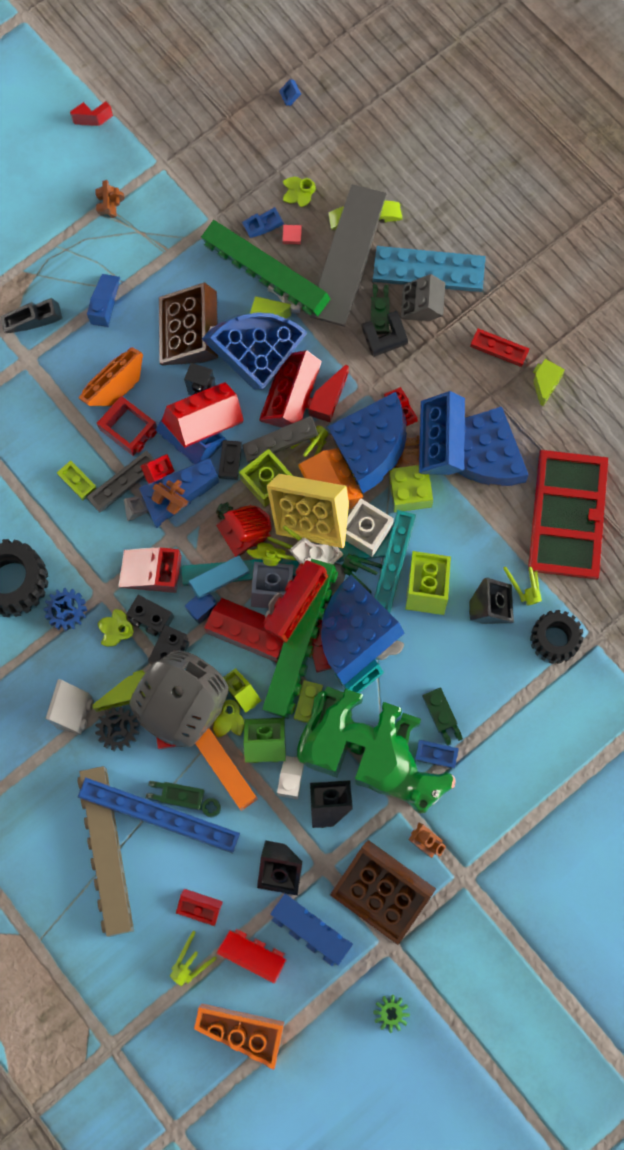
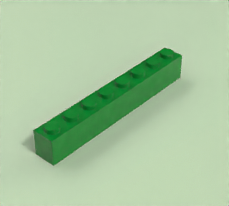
(265, 268)
(295, 653)

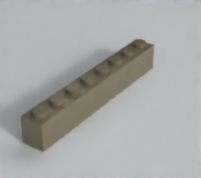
(107, 861)

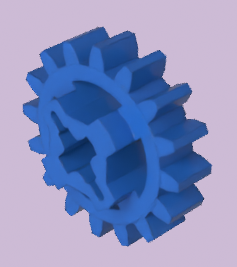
(62, 617)

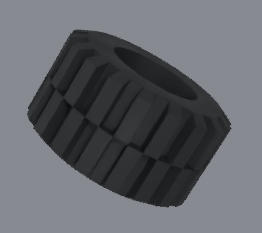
(567, 625)

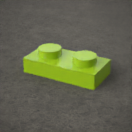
(76, 480)
(305, 703)

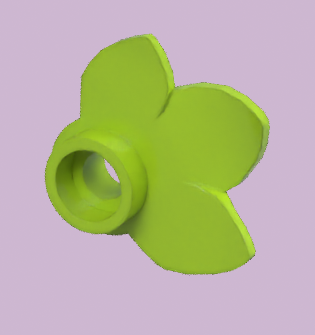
(297, 192)
(267, 553)
(112, 628)
(227, 721)

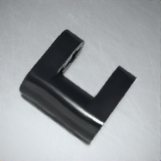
(387, 342)

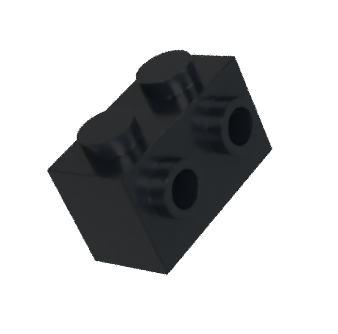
(198, 379)
(149, 615)
(168, 641)

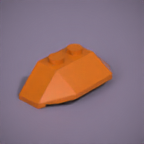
(114, 379)

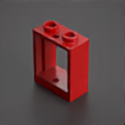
(114, 414)

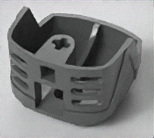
(166, 712)

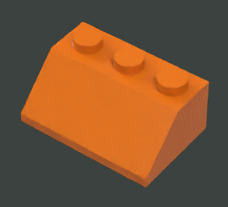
(331, 468)

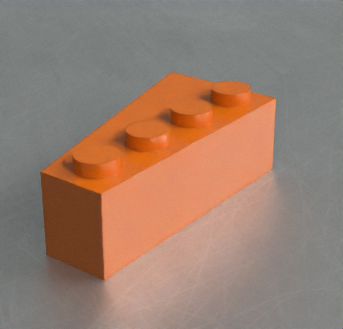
(243, 1032)

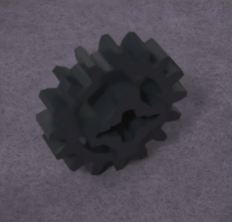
(113, 735)

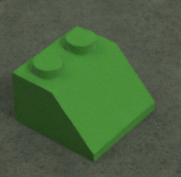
(264, 740)

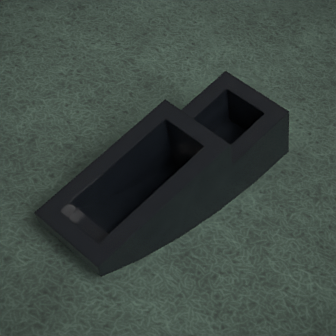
(31, 316)

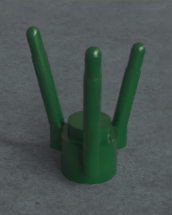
(353, 562)

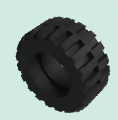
(34, 581)

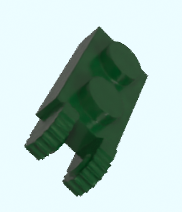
(380, 309)
(442, 714)
(177, 795)

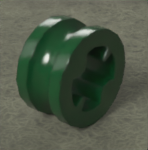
(206, 811)

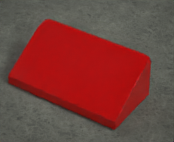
(199, 907)

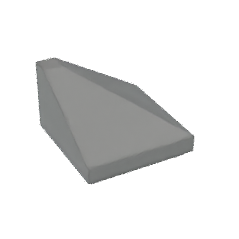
(135, 507)

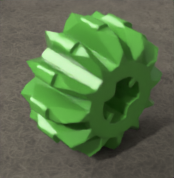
(398, 1012)

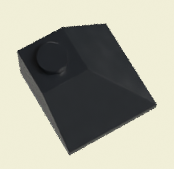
(492, 603)
(330, 802)
(279, 869)

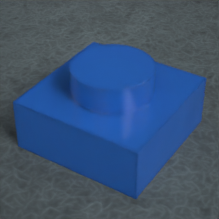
(290, 92)

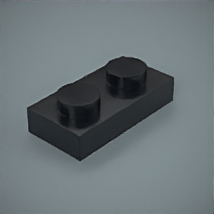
(230, 460)

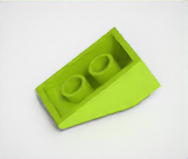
(428, 583)

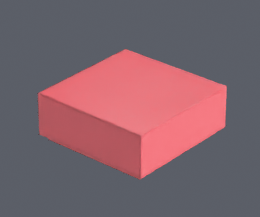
(292, 234)

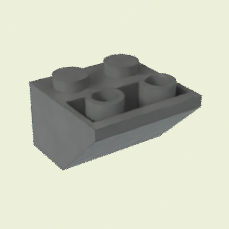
(423, 299)

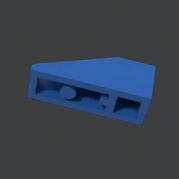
(103, 300)

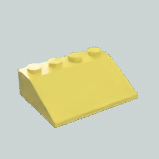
(309, 509)

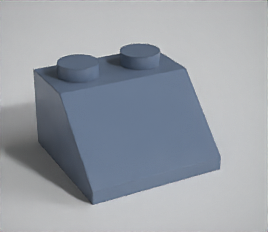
(268, 582)

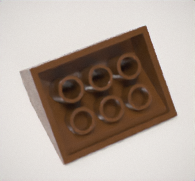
(183, 322)
(383, 892)

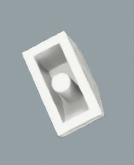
(290, 778)

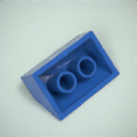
(196, 452)

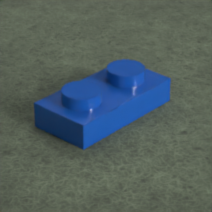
(436, 754)

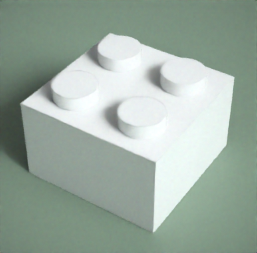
(367, 527)

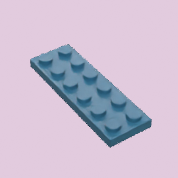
(406, 265)

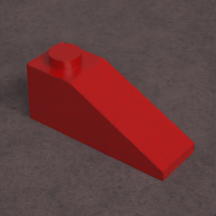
(327, 396)

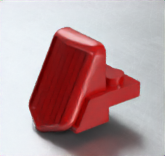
(245, 528)

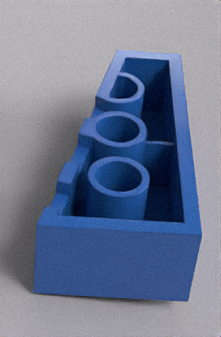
(195, 481)
(311, 929)

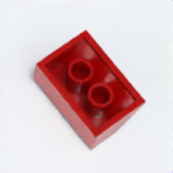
(252, 955)

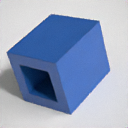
(200, 608)

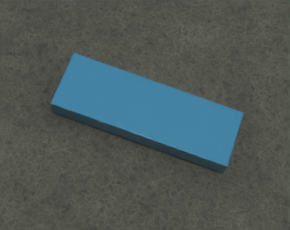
(218, 577)

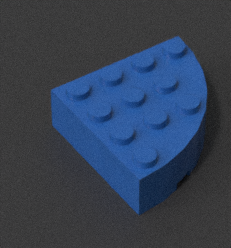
(255, 345)
(372, 440)
(491, 450)
(356, 629)

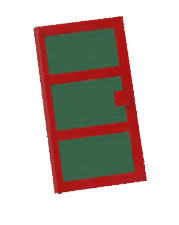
(568, 514)

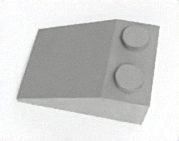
(69, 708)

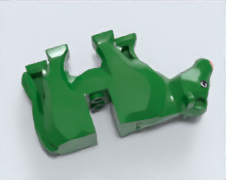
(386, 760)

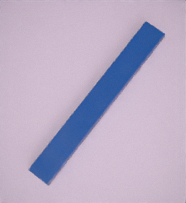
(158, 815)

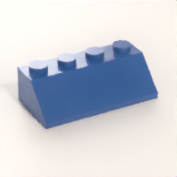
(442, 434)

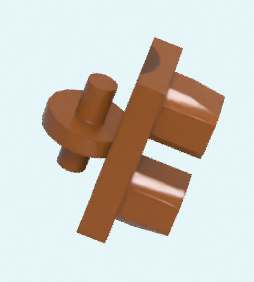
(111, 198)
(162, 492)
(427, 841)

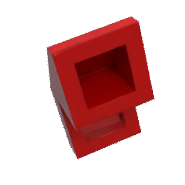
(85, 116)

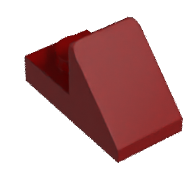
(157, 468)

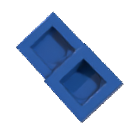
(262, 224)

